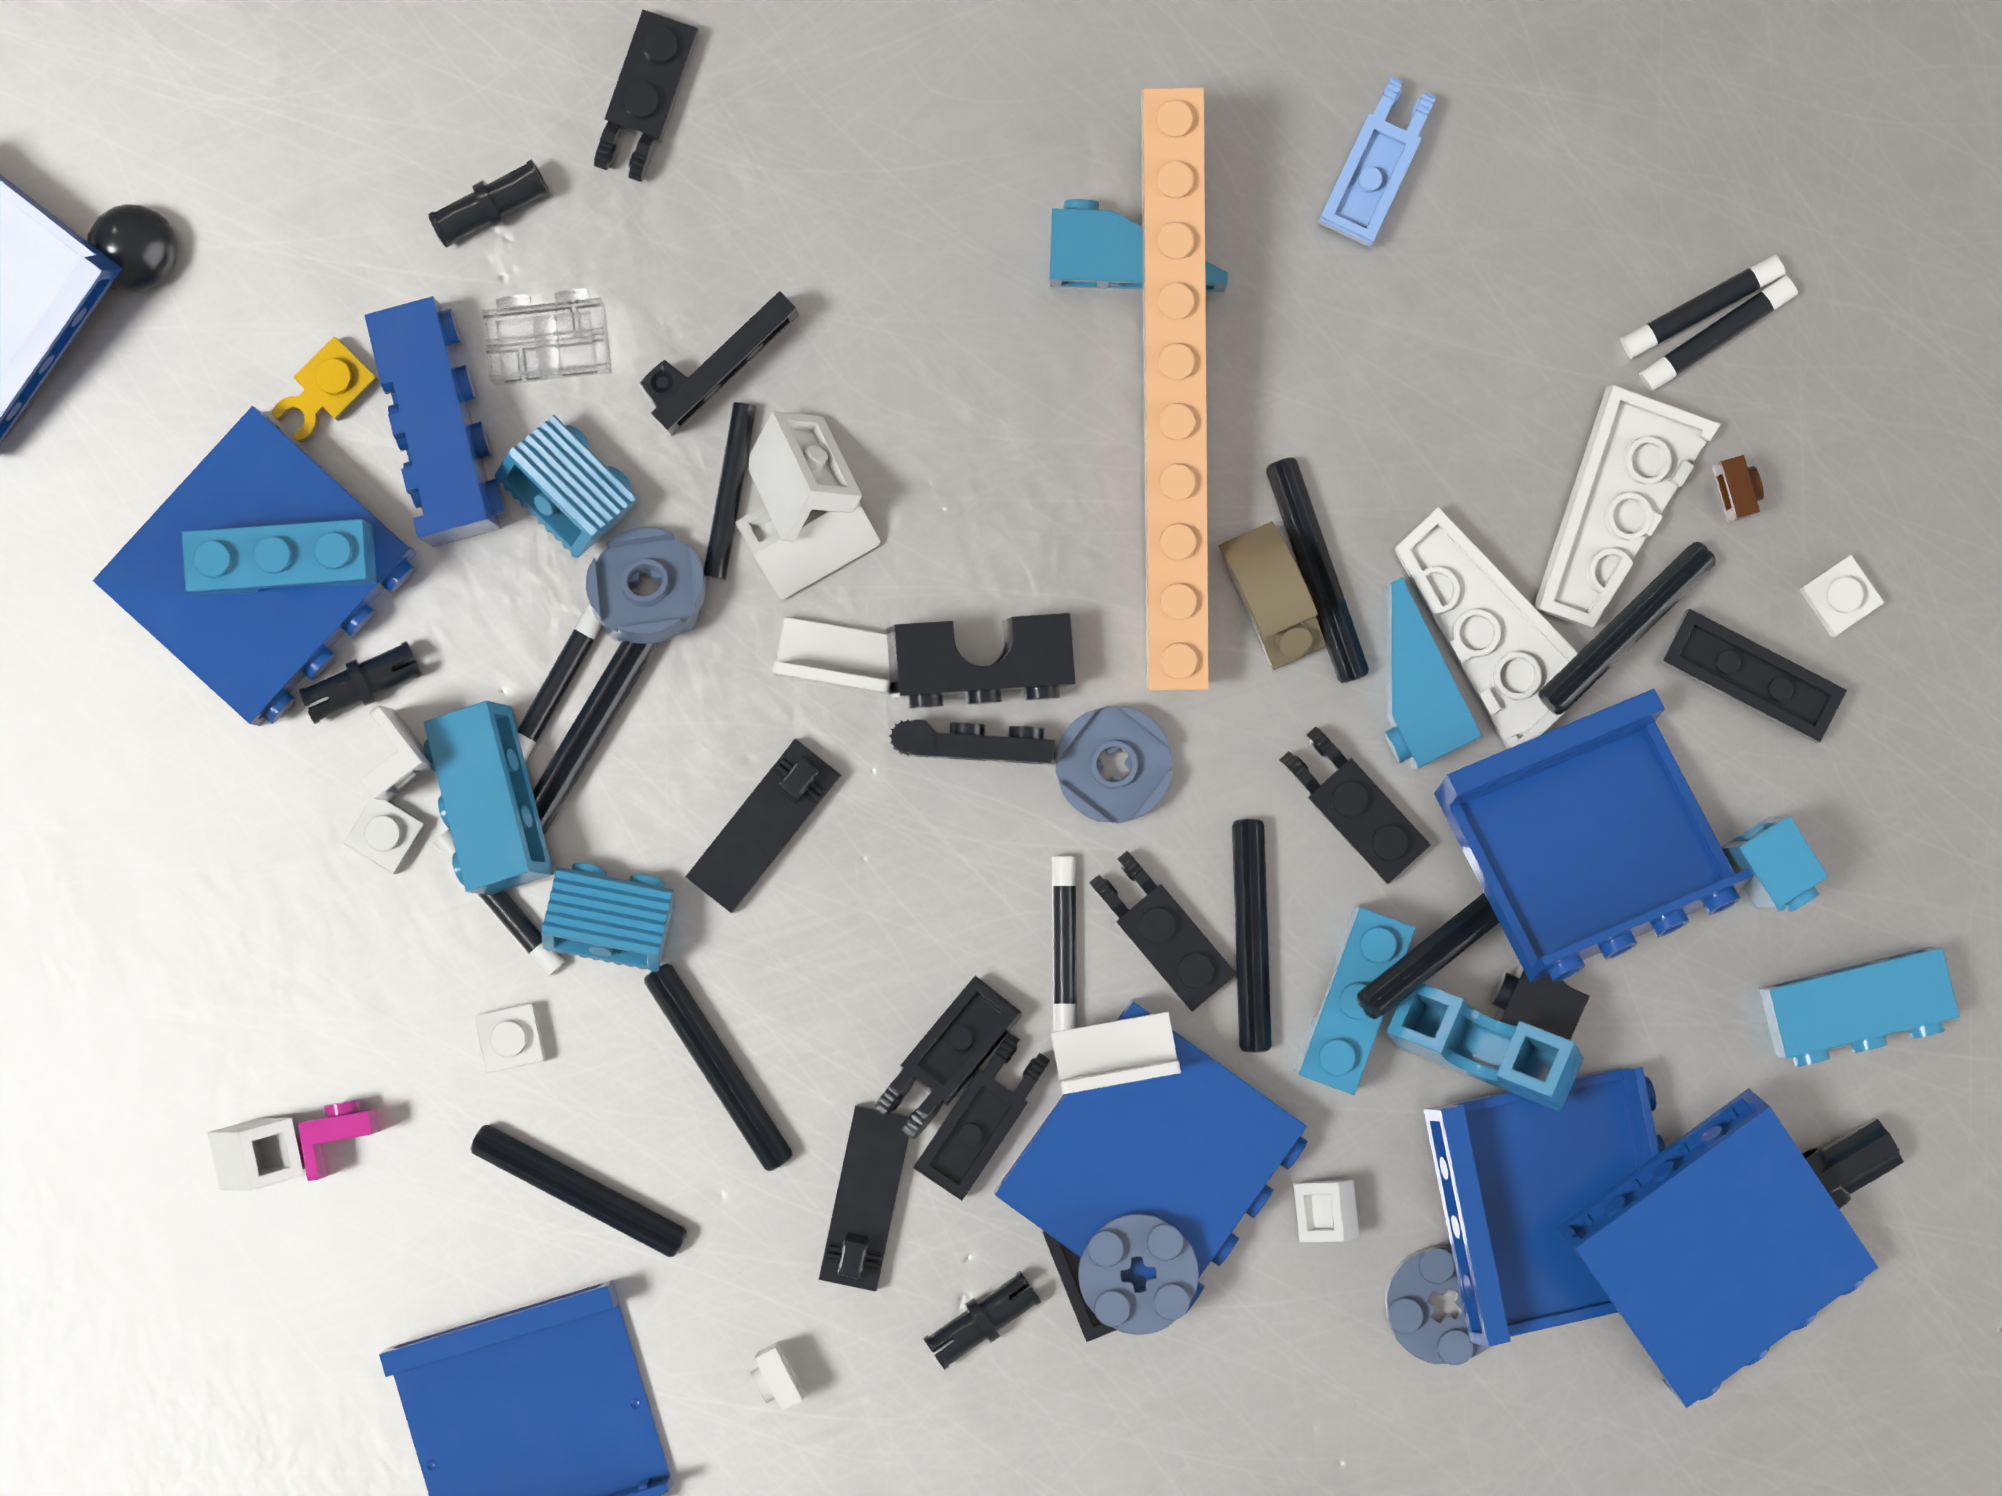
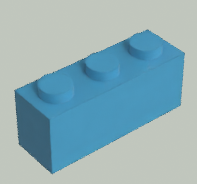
(487, 798)
(1860, 1005)

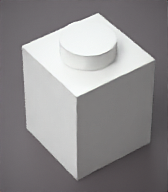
(255, 1154)

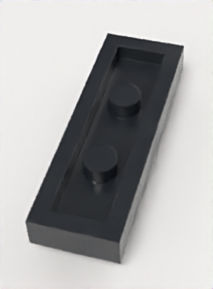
(1753, 676)

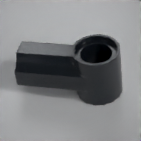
(1854, 1160)

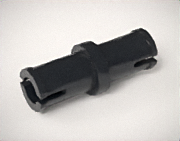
(488, 203)
(360, 682)
(982, 1320)

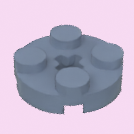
(653, 617)
(1147, 760)
(1115, 1300)
(1411, 1313)

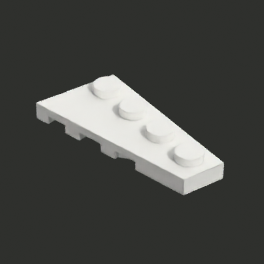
(1622, 486)
(1488, 625)

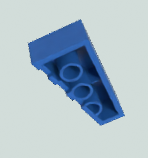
(434, 421)

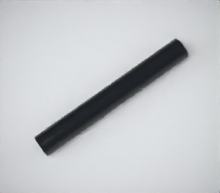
(729, 490)

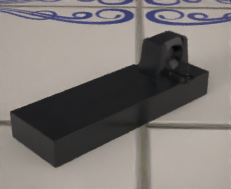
(682, 396)
(763, 826)
(865, 1199)

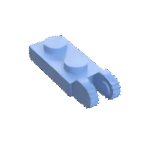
(1375, 169)

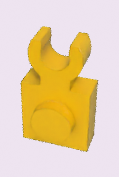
(332, 382)

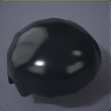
(138, 243)

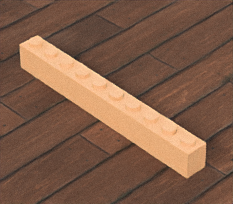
(1175, 388)

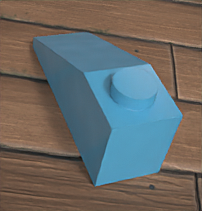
(1103, 250)
(1422, 696)

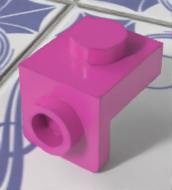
(341, 1122)

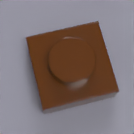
(1738, 488)

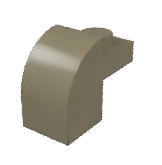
(1273, 594)

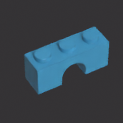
(279, 557)
(1341, 1031)
(1503, 1055)

